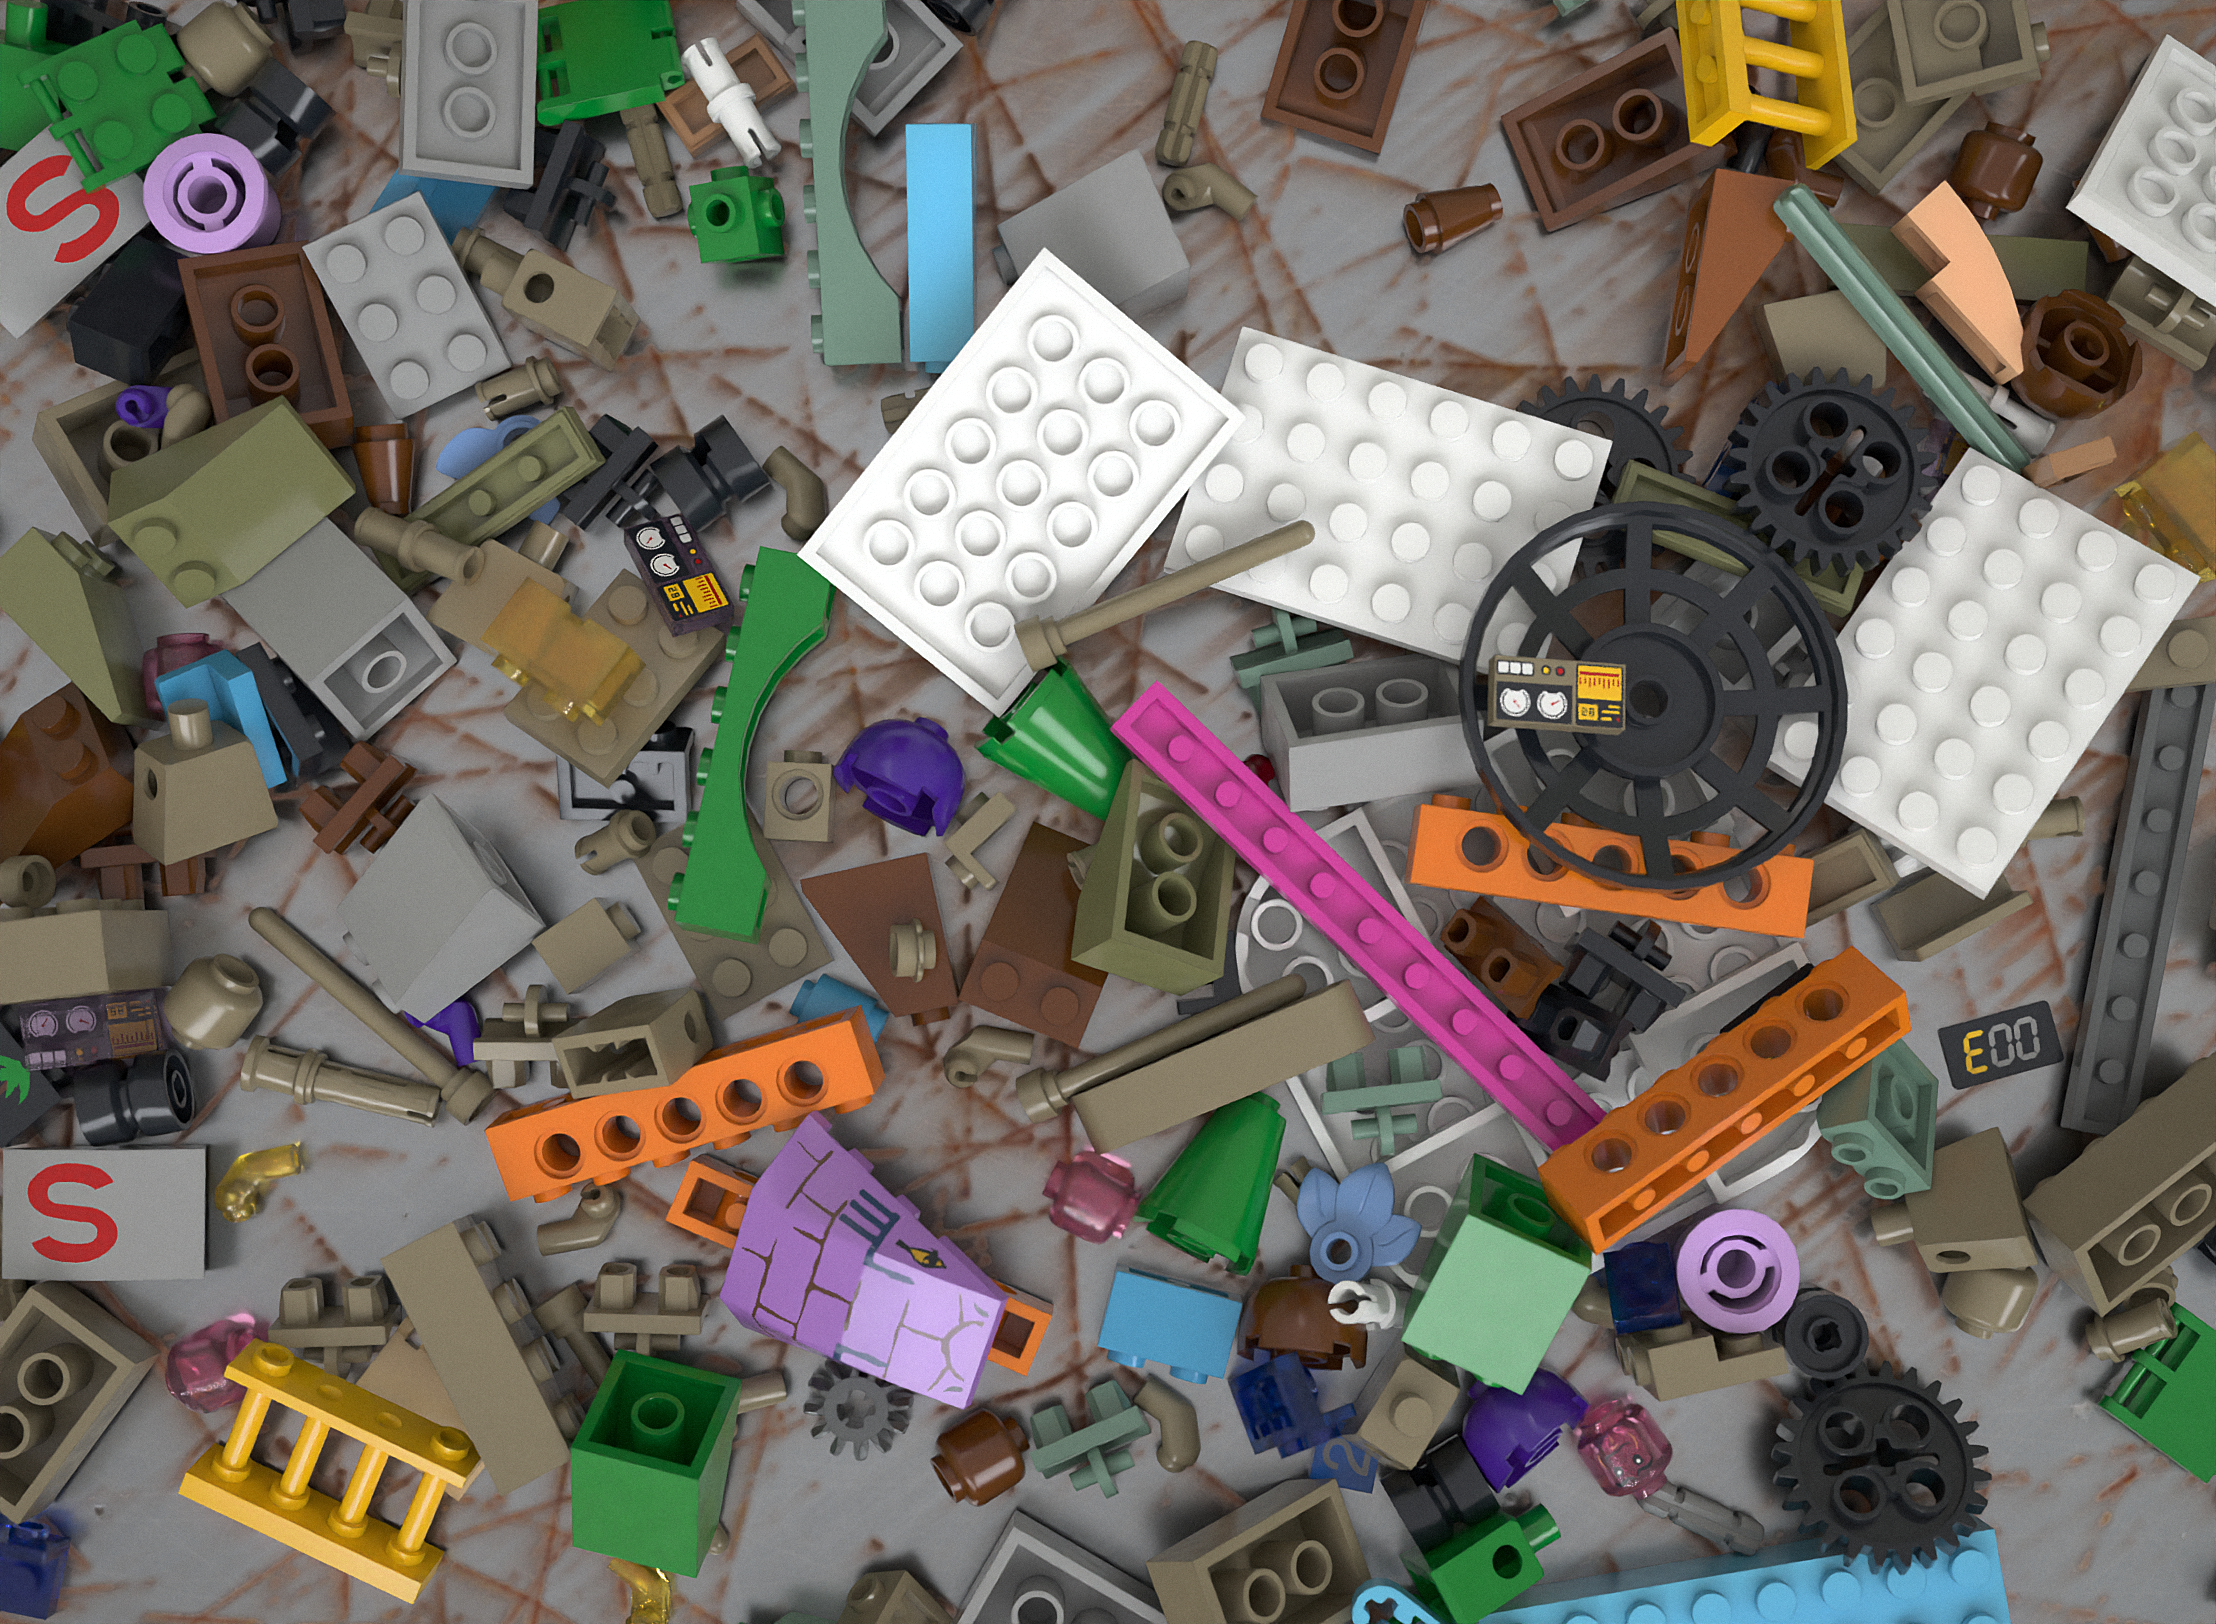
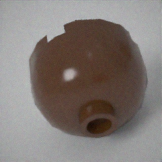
(2075, 357)
(1296, 1316)

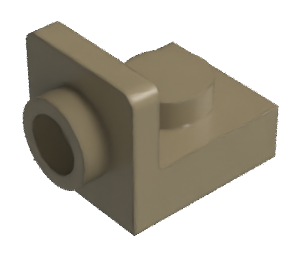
(891, 1599)

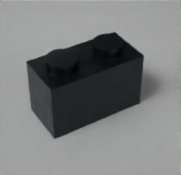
(132, 315)

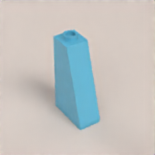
(941, 240)

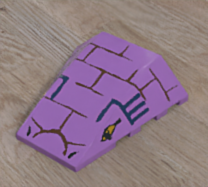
(857, 1276)

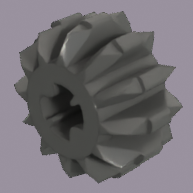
(842, 1422)

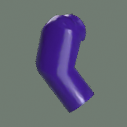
(143, 406)
(461, 1026)

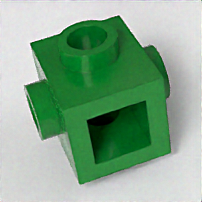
(736, 217)

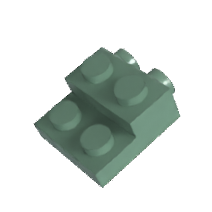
(1884, 1122)

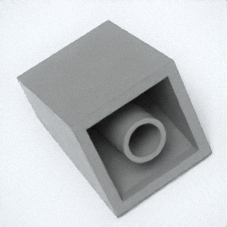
(1106, 232)
(342, 629)
(436, 912)

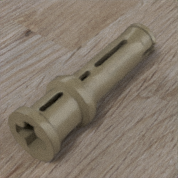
(313, 1077)

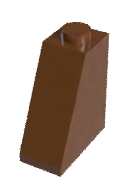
(861, 909)

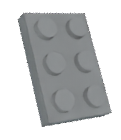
(469, 91)
(407, 304)

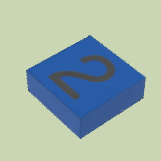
(1344, 1462)

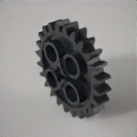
(1634, 436)
(1876, 508)
(1896, 1523)

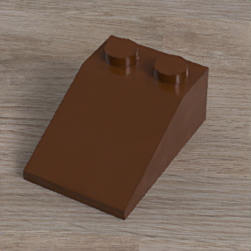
(1344, 67)
(1610, 134)
(266, 336)
(63, 779)
(1025, 954)

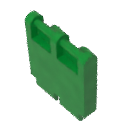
(605, 57)
(119, 100)
(2176, 1396)

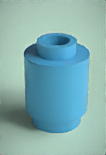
(833, 996)

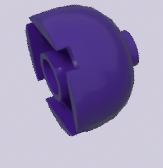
(906, 772)
(1516, 1431)

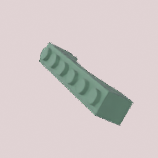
(858, 306)

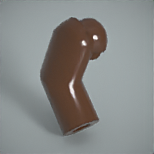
(1787, 161)

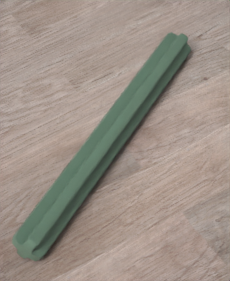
(1898, 327)

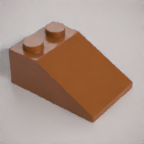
(1724, 252)

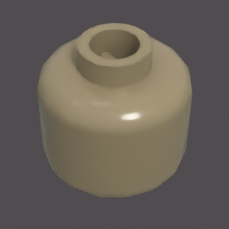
(224, 47)
(213, 1002)
(1990, 1299)

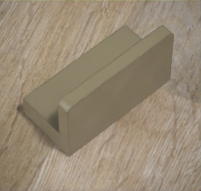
(1940, 913)

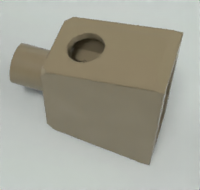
(578, 316)
(1821, 333)
(472, 609)
(197, 787)
(662, 1039)
(1968, 1215)
(1402, 1406)

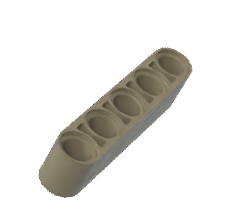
(1224, 1067)

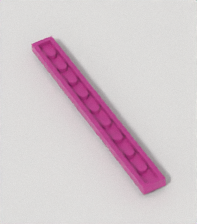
(1356, 919)

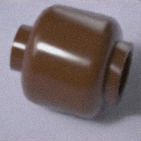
(1995, 170)
(980, 1457)

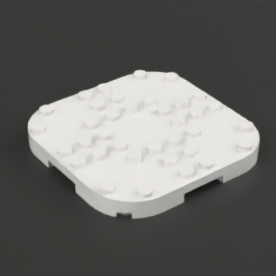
(1715, 966)

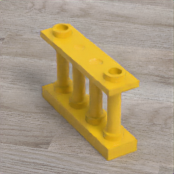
(1717, 79)
(312, 1521)

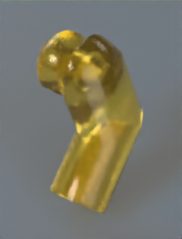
(246, 1175)
(649, 1592)

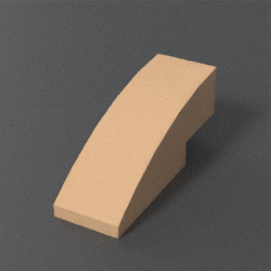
(1966, 283)

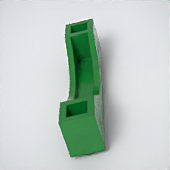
(783, 620)

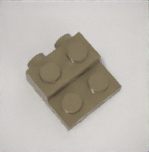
(1965, 47)
(1691, 1361)

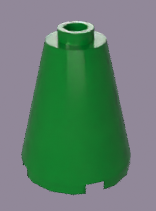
(1060, 741)
(1220, 1185)

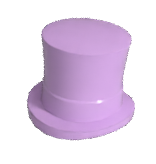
(211, 196)
(1737, 1270)

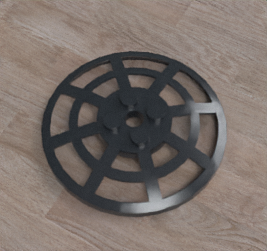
(1687, 691)

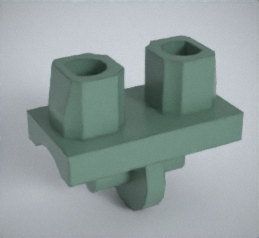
(1291, 653)
(1409, 1086)
(1063, 1449)

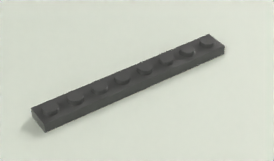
(2138, 908)

